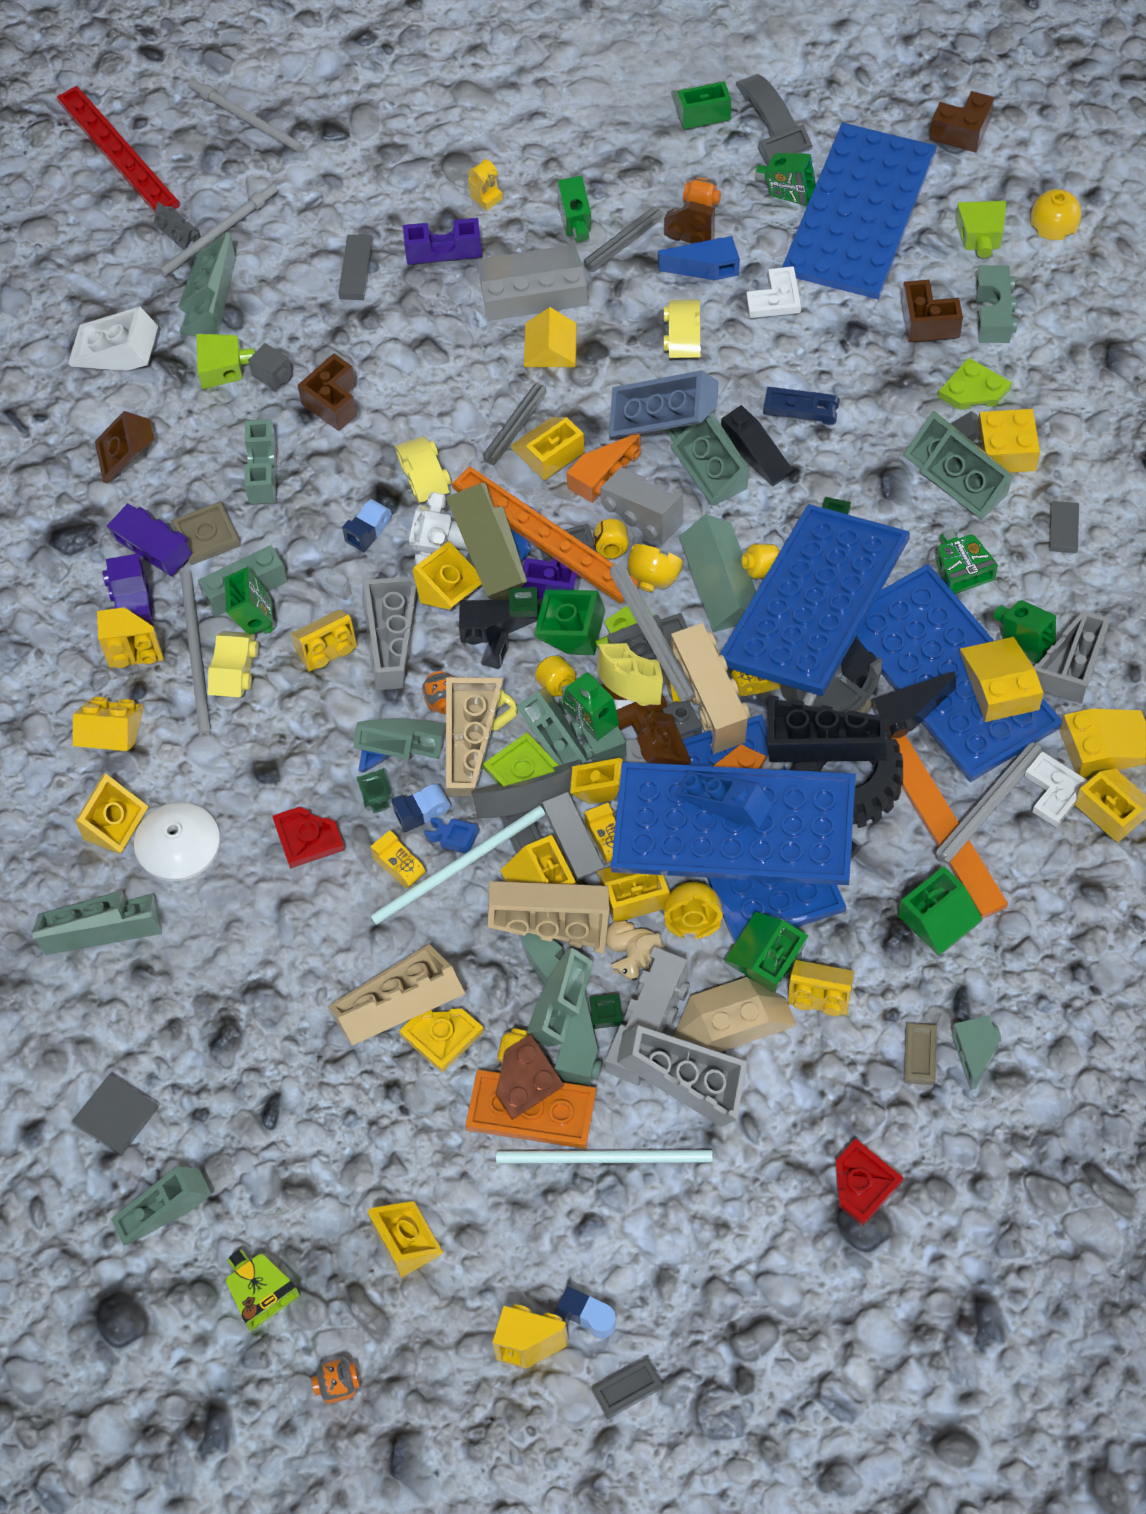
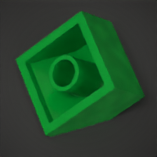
(571, 620)

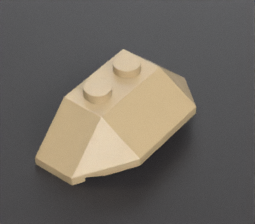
(733, 1015)

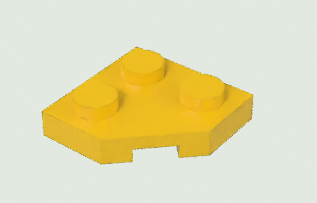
(441, 1035)

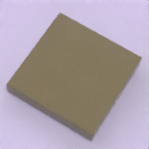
(207, 532)

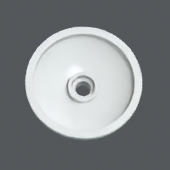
(181, 854)

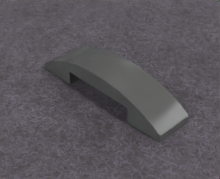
(767, 103)
(522, 796)

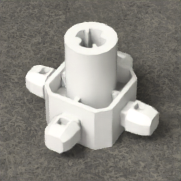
(433, 528)

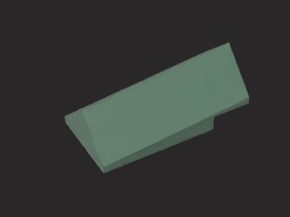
(208, 288)
(710, 459)
(959, 466)
(718, 571)
(97, 922)

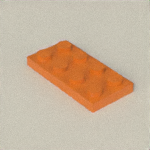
(557, 1120)

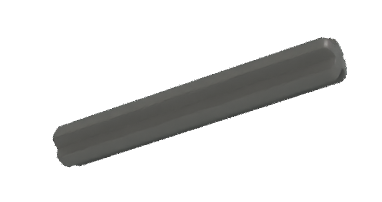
(622, 239)
(514, 423)

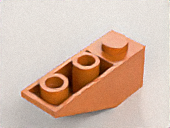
(600, 464)

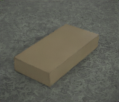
(920, 1054)

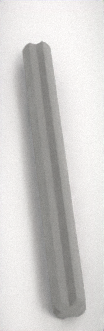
(652, 632)
(988, 803)

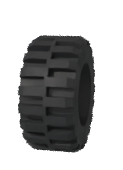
(879, 791)

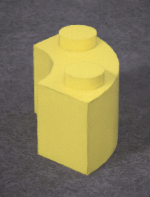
(683, 328)
(422, 468)
(232, 664)
(630, 674)

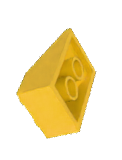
(1002, 679)
(1104, 740)

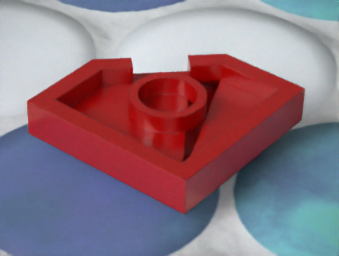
(306, 836)
(863, 1182)

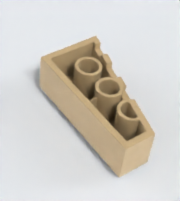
(714, 691)
(469, 722)
(551, 911)
(396, 995)

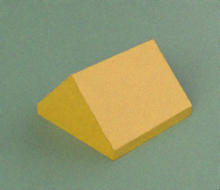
(550, 340)
(445, 578)
(110, 815)
(404, 1236)

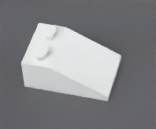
(115, 341)

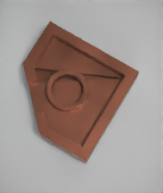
(525, 1078)

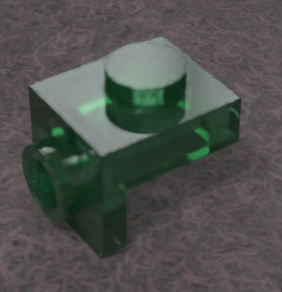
(375, 791)

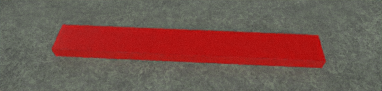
(116, 149)

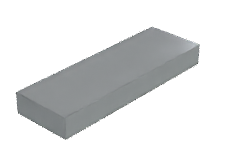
(572, 836)

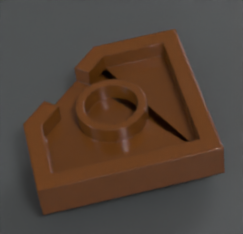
(691, 223)
(661, 740)

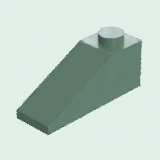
(551, 727)
(579, 1053)
(162, 1203)

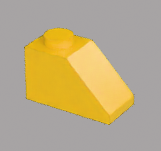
(596, 781)

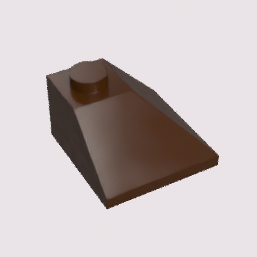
(122, 443)

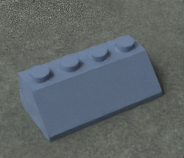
(662, 403)

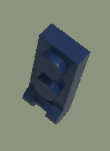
(801, 404)

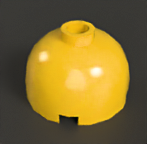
(1056, 214)
(653, 568)
(693, 909)

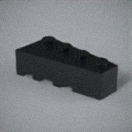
(822, 734)

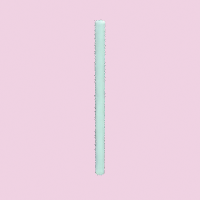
(457, 865)
(611, 1156)

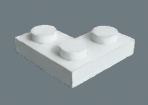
(779, 299)
(1060, 785)

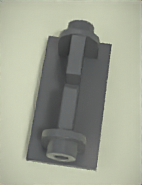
(174, 227)

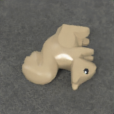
(638, 945)

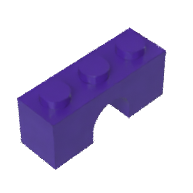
(425, 246)

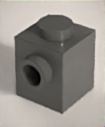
(270, 366)
(685, 718)

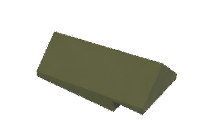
(488, 541)

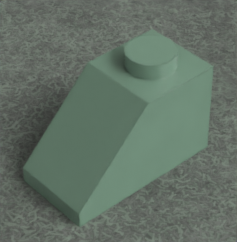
(976, 1046)

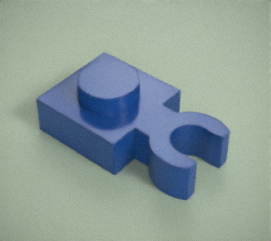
(455, 836)

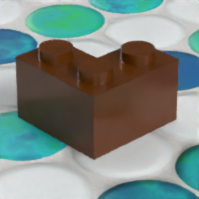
(963, 126)
(927, 317)
(327, 392)

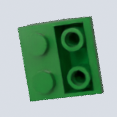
(703, 104)
(940, 911)
(766, 950)

